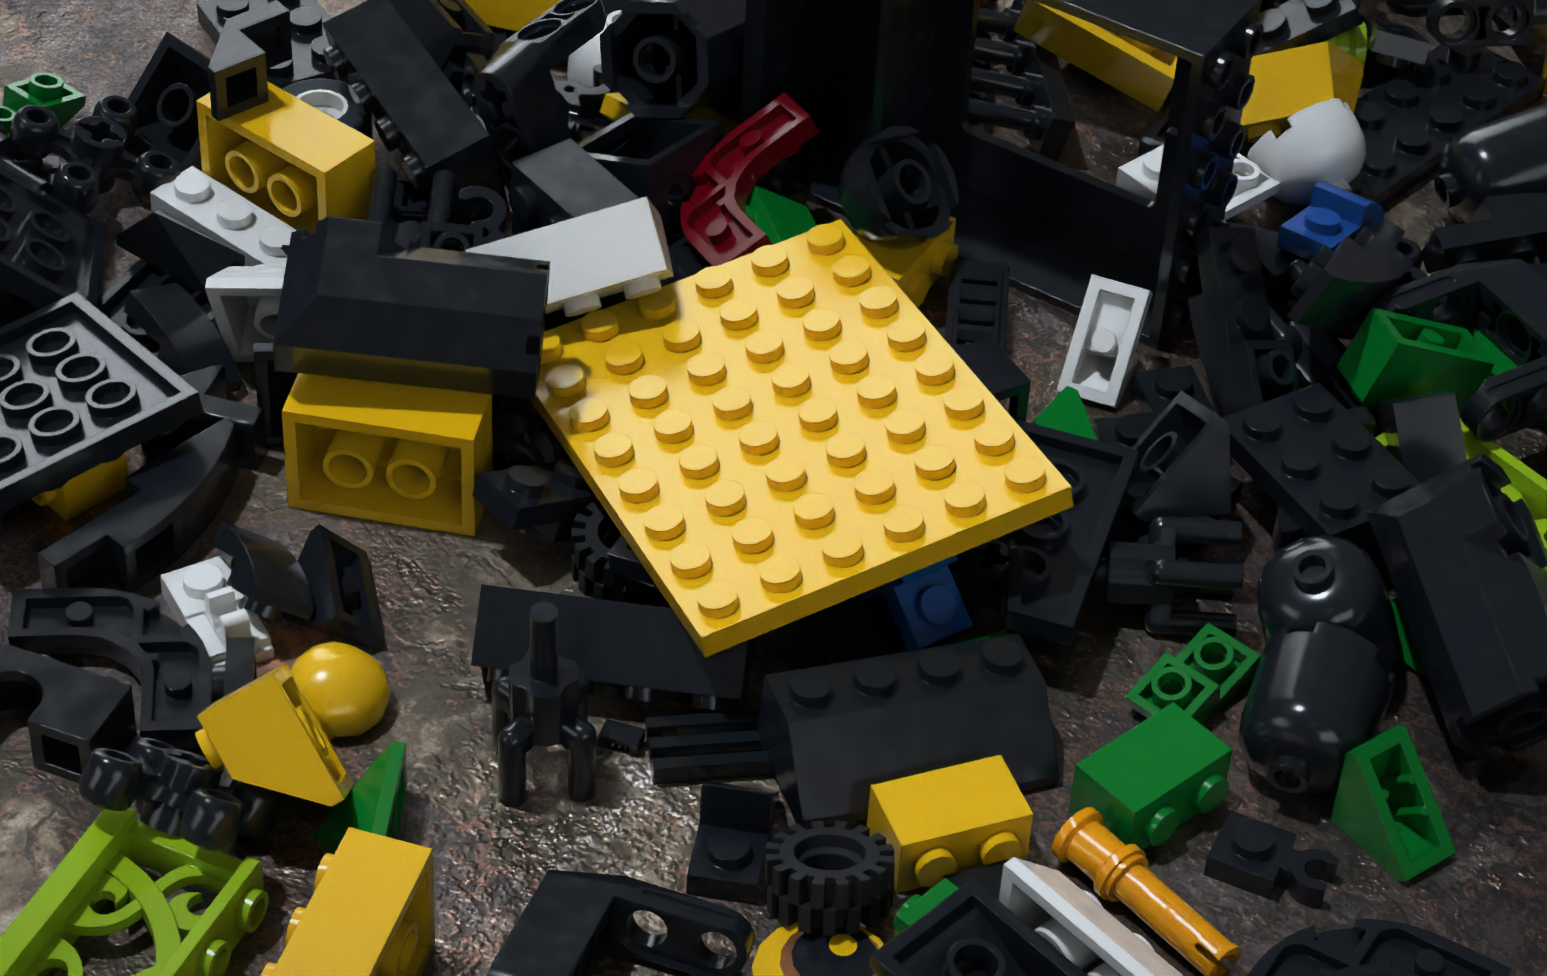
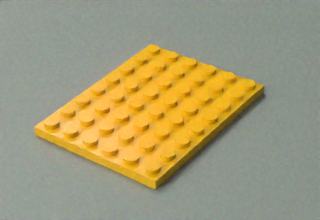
(786, 436)

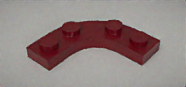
(715, 213)

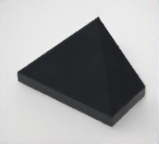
(178, 248)
(339, 590)

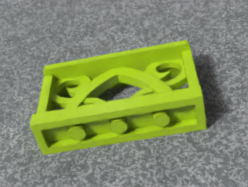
(106, 869)

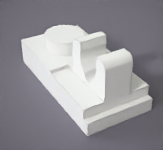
(213, 608)

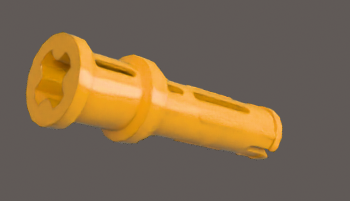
(1123, 875)

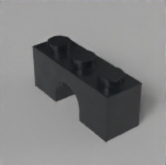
(65, 710)

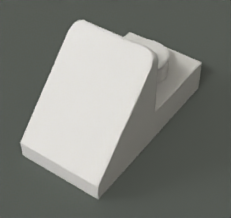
(1105, 341)

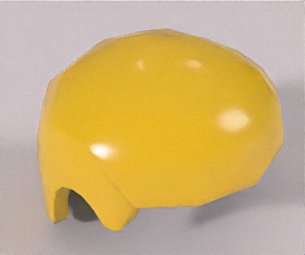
(343, 687)

